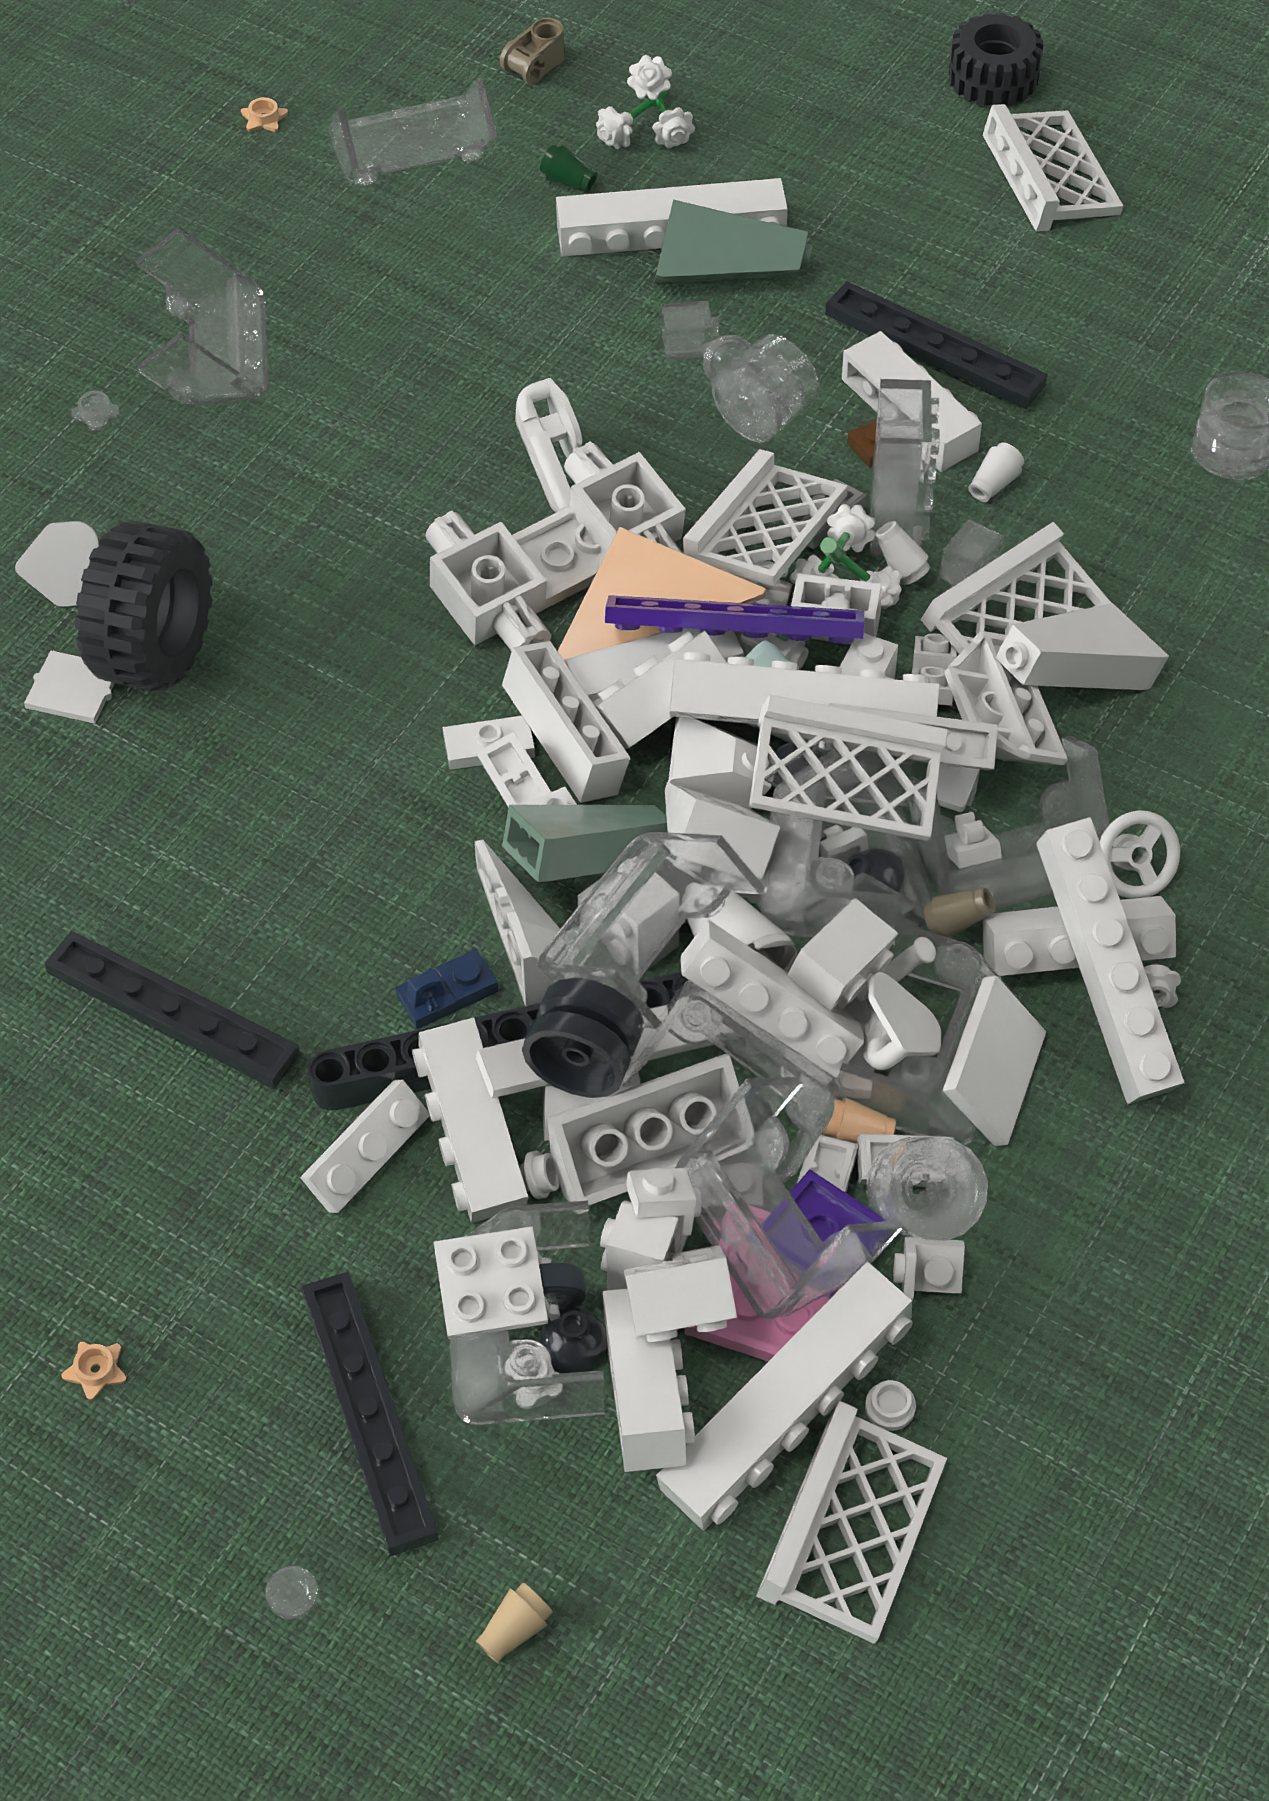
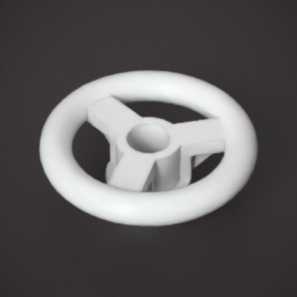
(1126, 843)

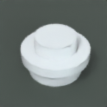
(539, 1174)
(890, 1405)

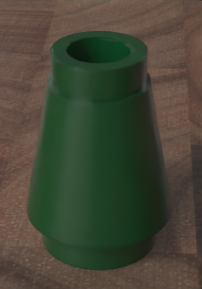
(567, 169)

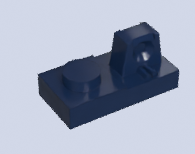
(446, 988)

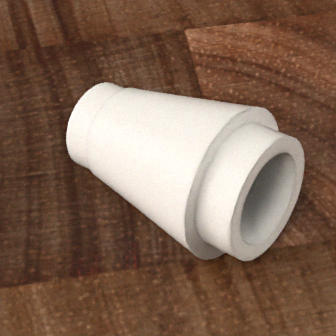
(997, 470)
(902, 552)

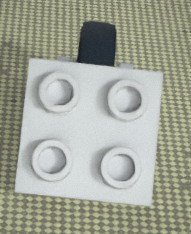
(502, 1283)

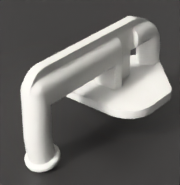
(540, 434)
(58, 560)
(897, 1014)

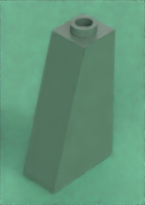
(727, 246)
(575, 839)

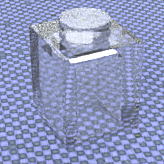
(688, 329)
(969, 551)

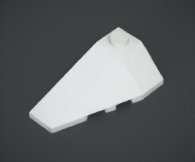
(520, 921)

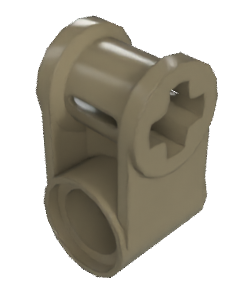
(535, 50)

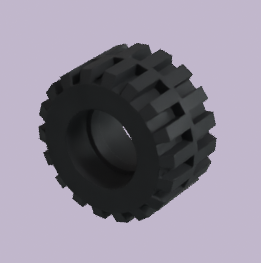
(995, 59)

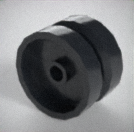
(583, 1037)

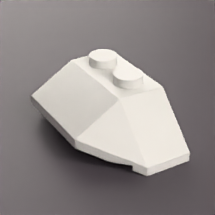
(994, 696)

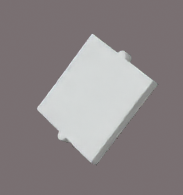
(68, 689)

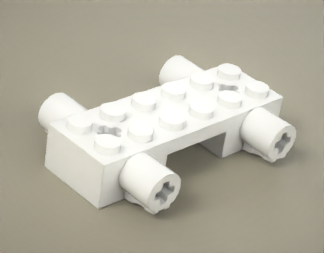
(503, 579)

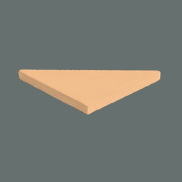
(651, 570)

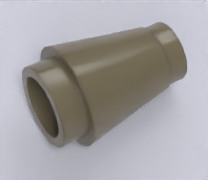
(958, 911)

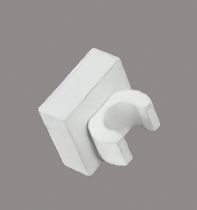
(972, 842)
(843, 844)

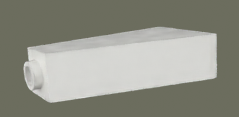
(1082, 650)

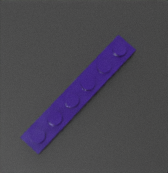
(751, 619)

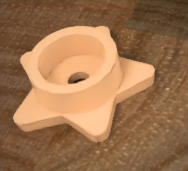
(263, 114)
(91, 1356)

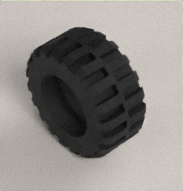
(143, 605)

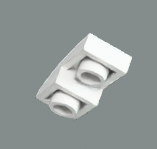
(931, 658)

